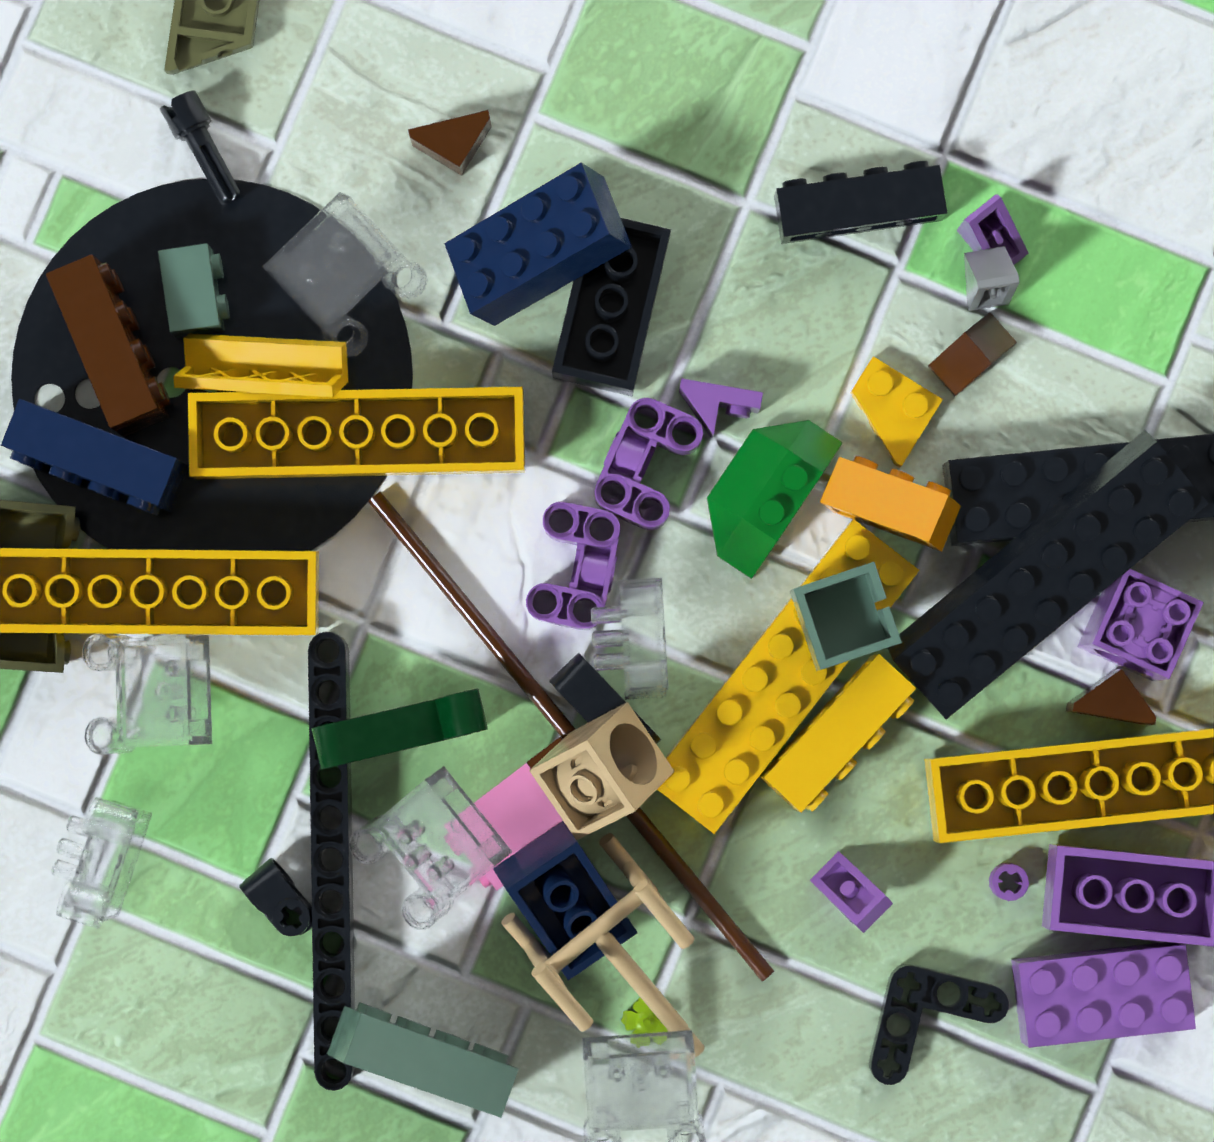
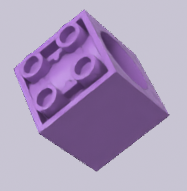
(1141, 625)

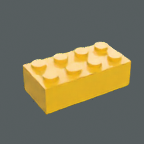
(838, 732)

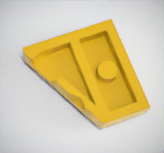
(895, 407)

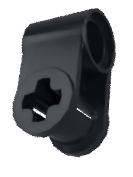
(273, 893)

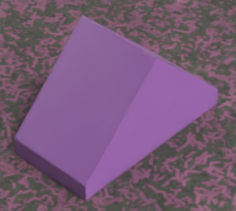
(993, 228)

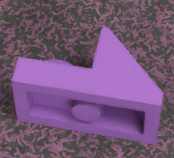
(706, 398)
(851, 892)

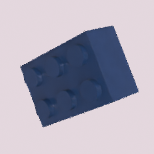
(560, 893)

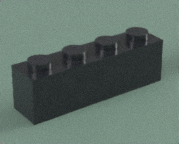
(860, 203)

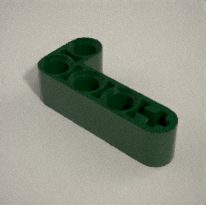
(399, 729)

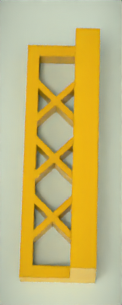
(263, 365)

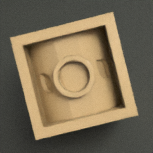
(602, 771)

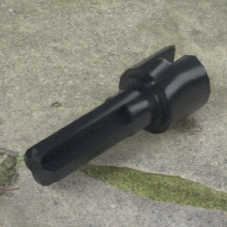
(190, 123)

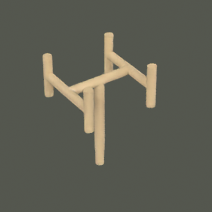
(548, 967)

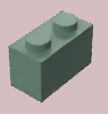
(193, 290)

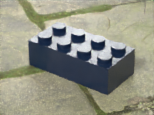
(537, 244)
(91, 454)

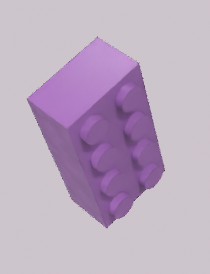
(1129, 895)
(1103, 994)

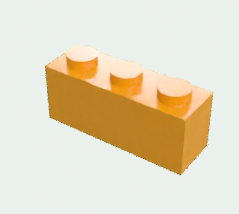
(891, 502)

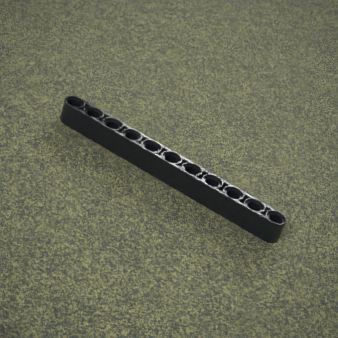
(321, 878)

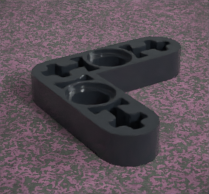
(925, 997)

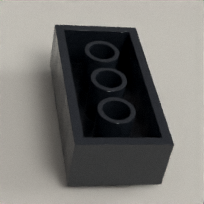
(612, 314)

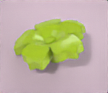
(642, 1020)

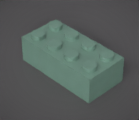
(429, 1063)

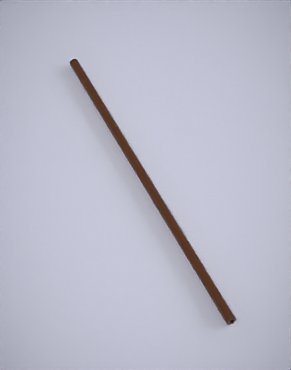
(563, 728)

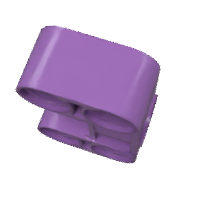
(631, 455)
(592, 566)

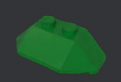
(766, 489)

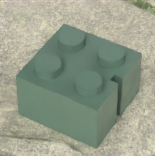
(842, 616)

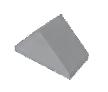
(989, 278)

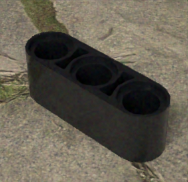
(589, 691)

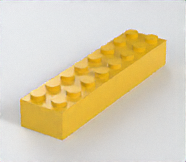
(357, 433)
(159, 591)
(768, 693)
(1071, 785)

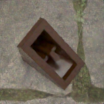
(452, 140)
(972, 353)
(1113, 699)

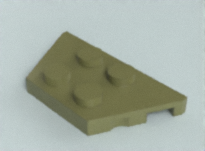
(209, 31)

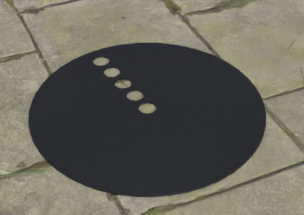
(246, 234)

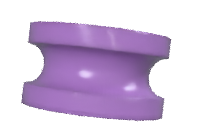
(1007, 894)

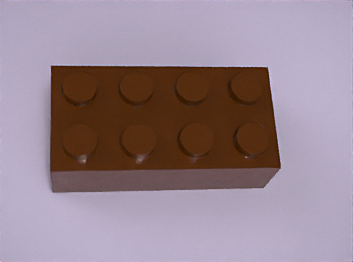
(107, 345)

